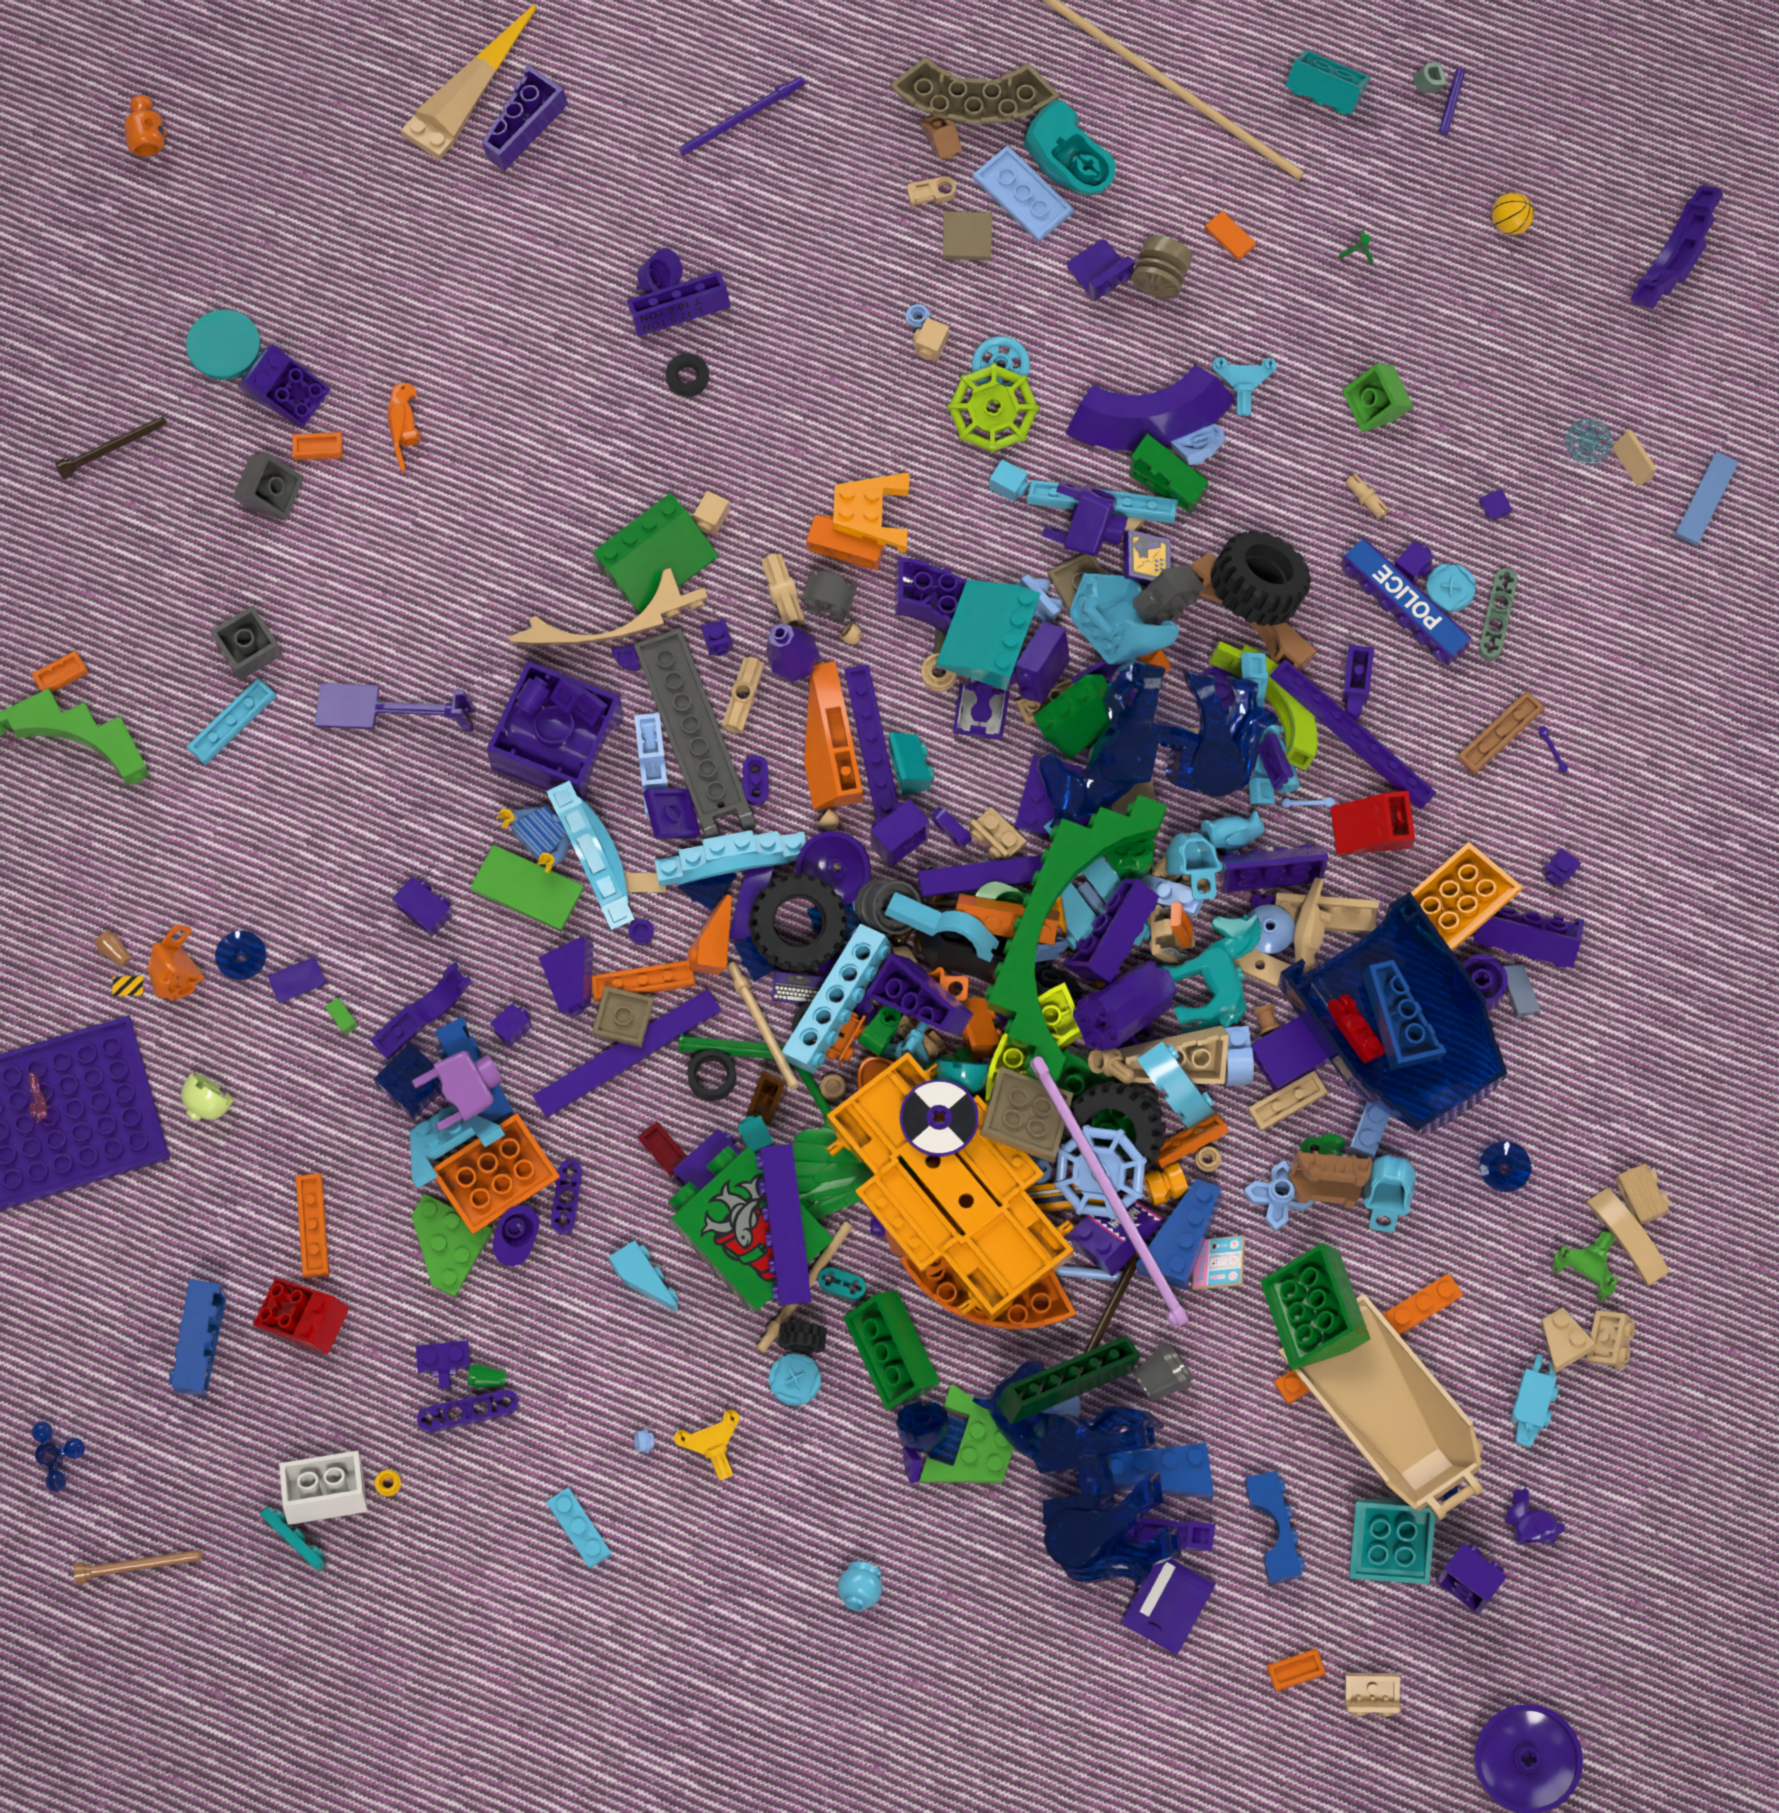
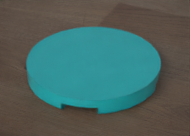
(223, 344)

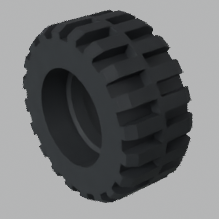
(1250, 596)
(797, 887)
(1133, 1104)

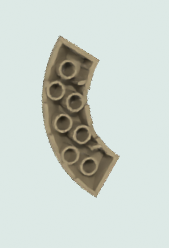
(974, 98)

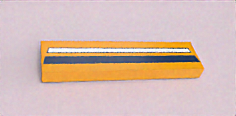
(1051, 1199)

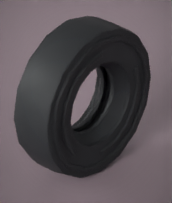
(685, 361)

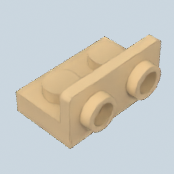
(996, 835)
(1612, 1338)

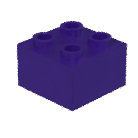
(899, 832)

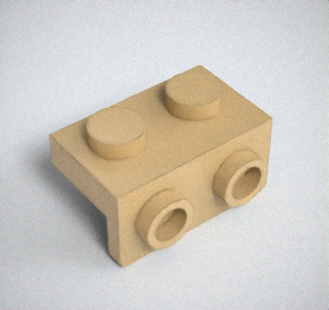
(1372, 1693)

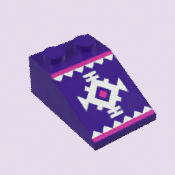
(1105, 1240)

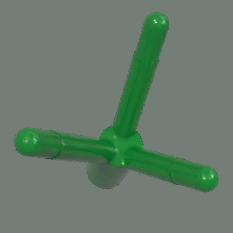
(1362, 245)

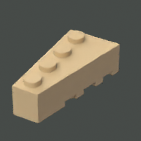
(1200, 1052)

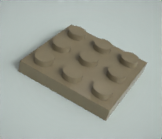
(1024, 1115)

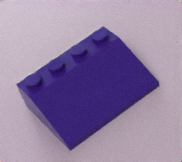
(1272, 868)

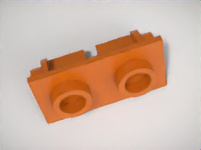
(843, 1047)

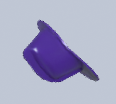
(659, 271)
(515, 1235)

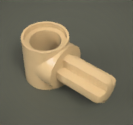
(1111, 1064)

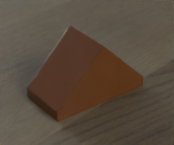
(767, 1097)

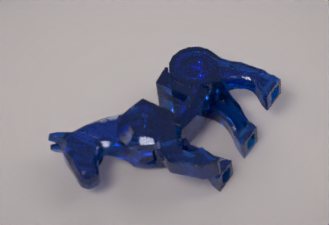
(1211, 761)
(1086, 1529)

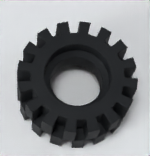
(802, 1337)

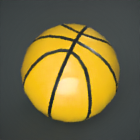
(1513, 213)

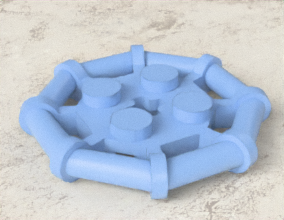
(1110, 1161)

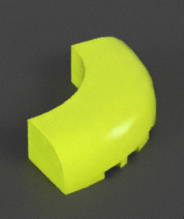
(1058, 1014)

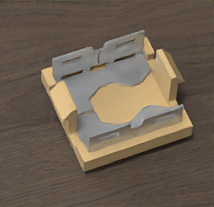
(1163, 940)

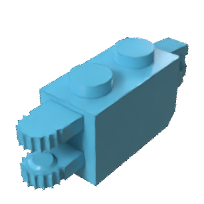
(1532, 1402)

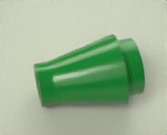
(484, 1376)

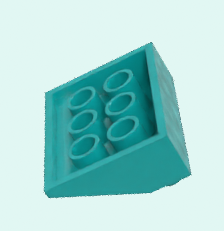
(988, 631)

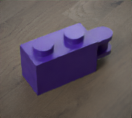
(1357, 679)

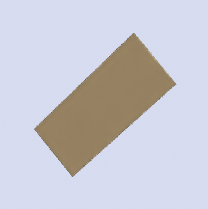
(643, 882)

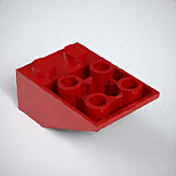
(1373, 824)
(302, 1315)

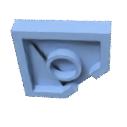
(1199, 444)

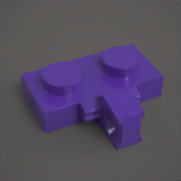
(443, 1360)

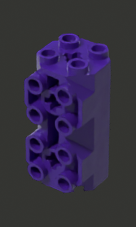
(1124, 1005)

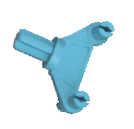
(1244, 379)
(913, 1045)

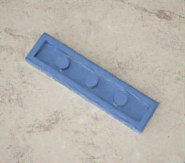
(1706, 498)

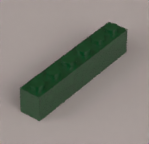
(1068, 1379)

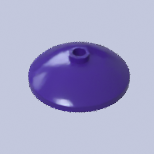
(832, 847)

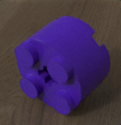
(1492, 976)

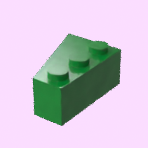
(1167, 474)

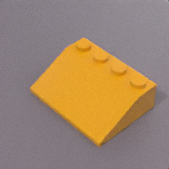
(1464, 894)

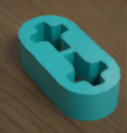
(844, 1278)

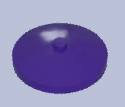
(1528, 1759)

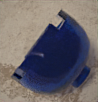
(922, 1426)

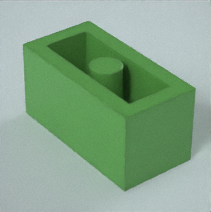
(341, 1016)

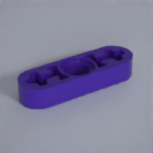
(570, 1216)

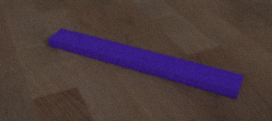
(1352, 733)
(871, 740)
(623, 1056)

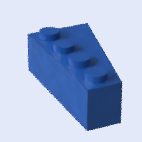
(1399, 1018)
(454, 1039)
(1184, 1234)
(198, 1338)
(1182, 1470)

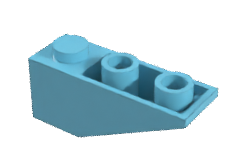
(638, 1274)

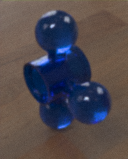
(73, 1448)

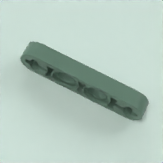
(1497, 614)

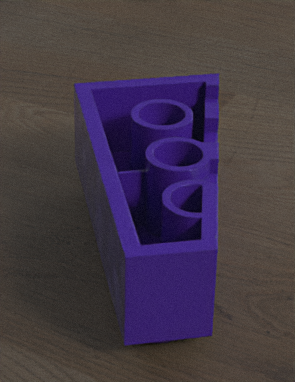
(1113, 933)

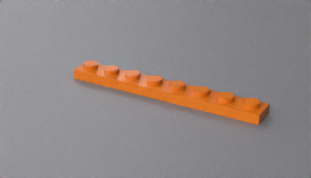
(1401, 1318)

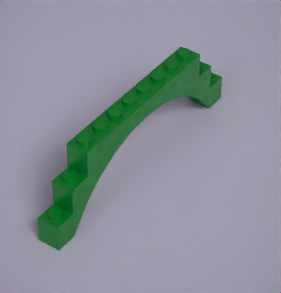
(1070, 854)

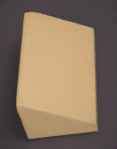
(1634, 458)

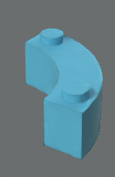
(1181, 1093)

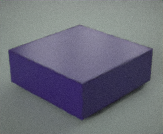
(1495, 505)

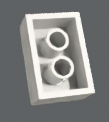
(323, 1487)

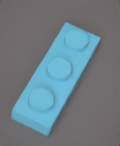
(579, 1528)

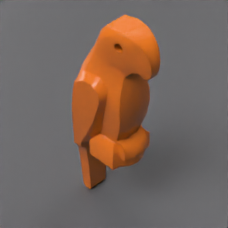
(402, 420)

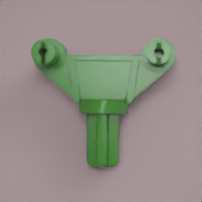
(1590, 1263)

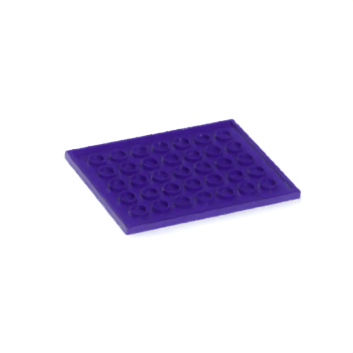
(96, 1119)

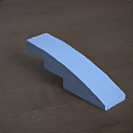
(651, 752)

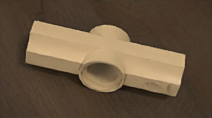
(782, 590)
(738, 708)

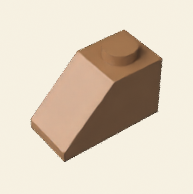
(941, 136)

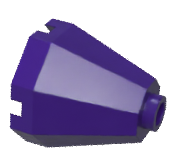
(791, 652)

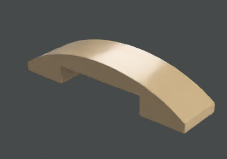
(1630, 1235)

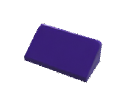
(296, 980)

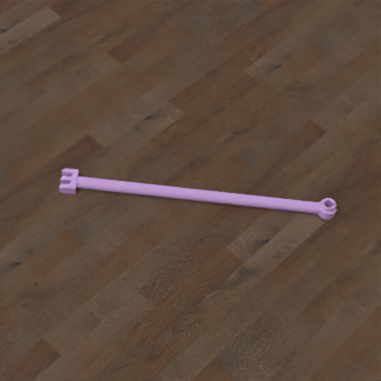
(1176, 1314)

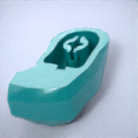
(1067, 152)

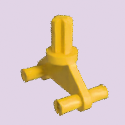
(712, 1442)

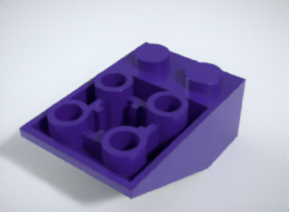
(283, 386)

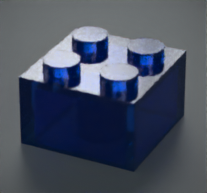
(397, 1084)

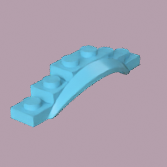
(1254, 669)
(595, 853)
(729, 855)

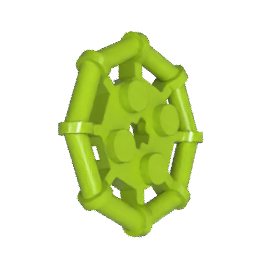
(989, 421)

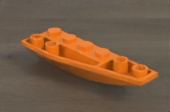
(829, 745)

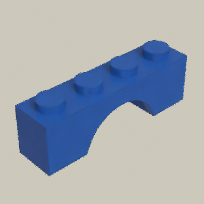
(1266, 1495)

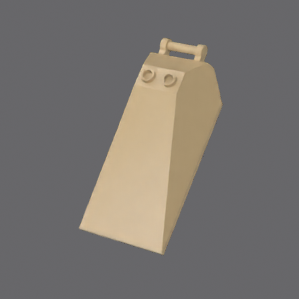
(1398, 1416)

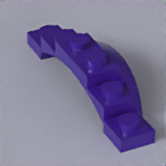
(1680, 250)

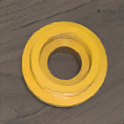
(382, 1477)

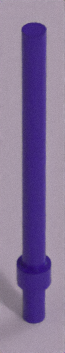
(781, 92)

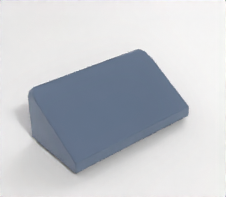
(1520, 992)

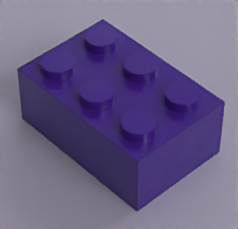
(1471, 1578)

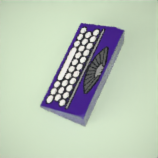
(795, 987)

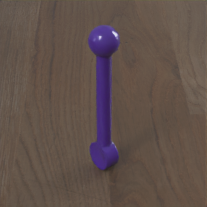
(1543, 732)

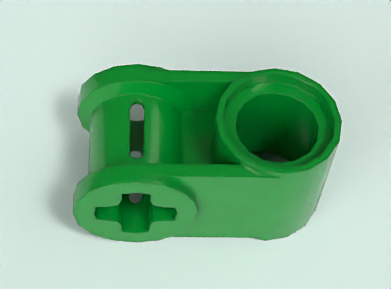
(881, 1030)

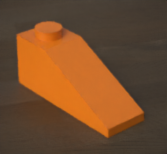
(710, 947)

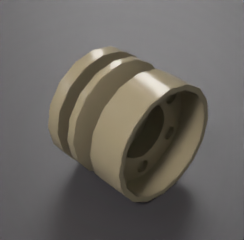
(1162, 267)

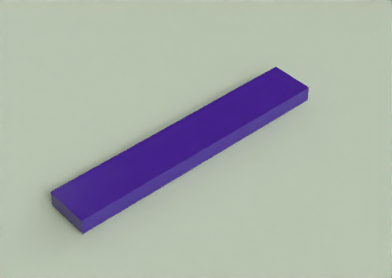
(973, 876)

